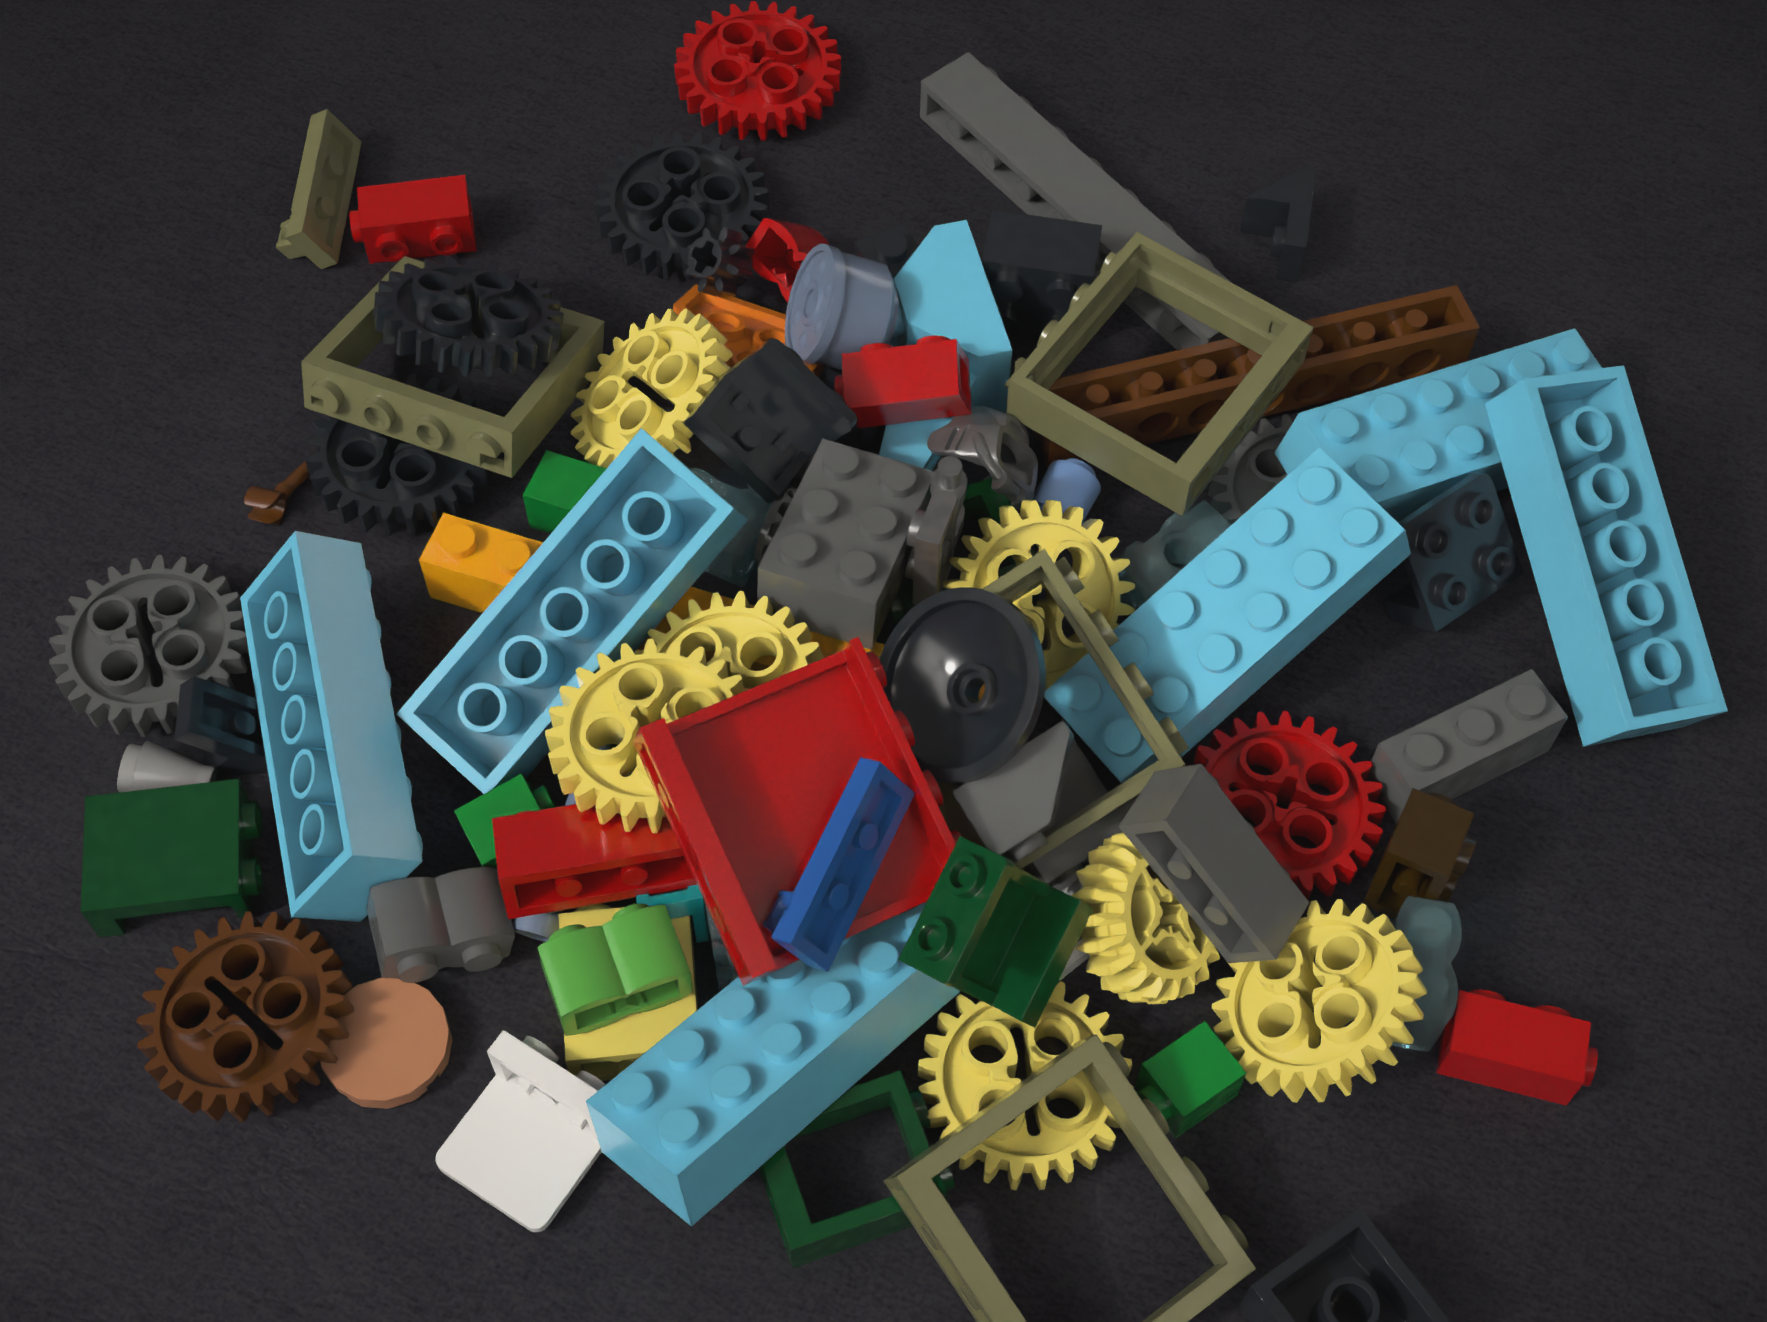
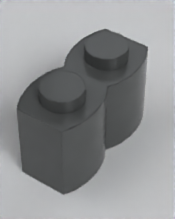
(439, 924)

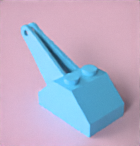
(949, 295)

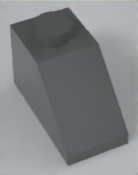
(1021, 796)

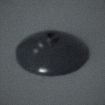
(935, 675)

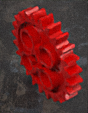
(758, 70)
(1297, 760)

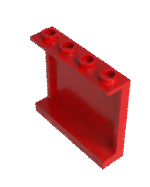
(759, 781)

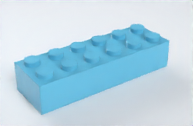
(1428, 430)
(1604, 555)
(583, 593)
(1237, 612)
(328, 728)
(760, 1067)

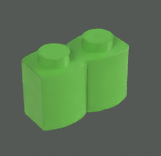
(614, 968)

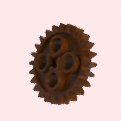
(199, 1060)

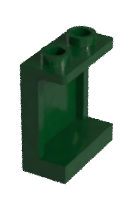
(169, 852)
(996, 932)

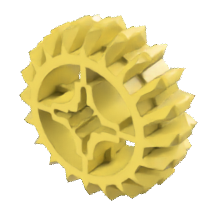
(1138, 916)

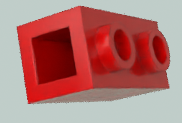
(414, 219)
(906, 382)
(1517, 1047)

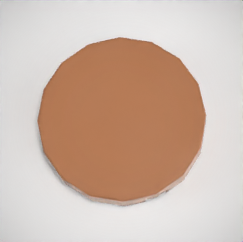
(393, 1044)

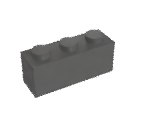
(1469, 743)
(1214, 864)

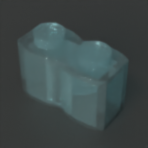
(1435, 937)

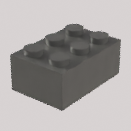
(844, 542)

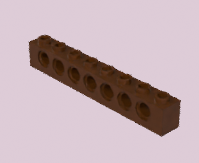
(1345, 357)

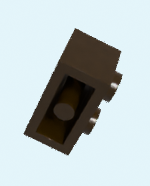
(1422, 853)

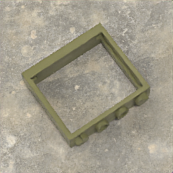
(1197, 293)
(435, 422)
(1126, 683)
(1146, 1131)

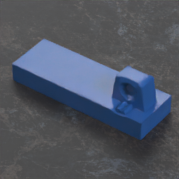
(842, 867)

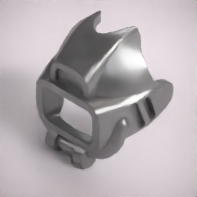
(993, 442)

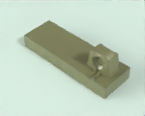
(321, 192)

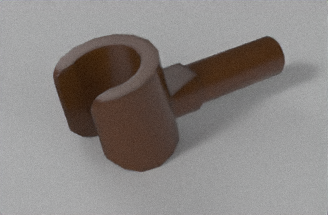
(271, 505)

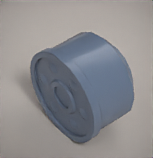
(839, 306)

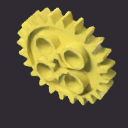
(670, 355)
(1054, 533)
(741, 637)
(605, 714)
(1284, 992)
(965, 1086)

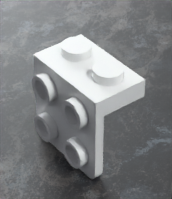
(525, 1134)

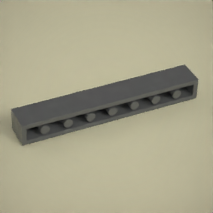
(1051, 177)

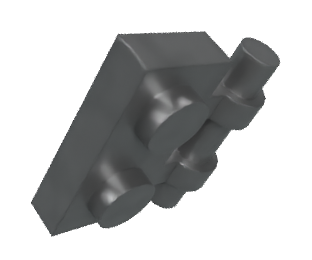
(936, 530)

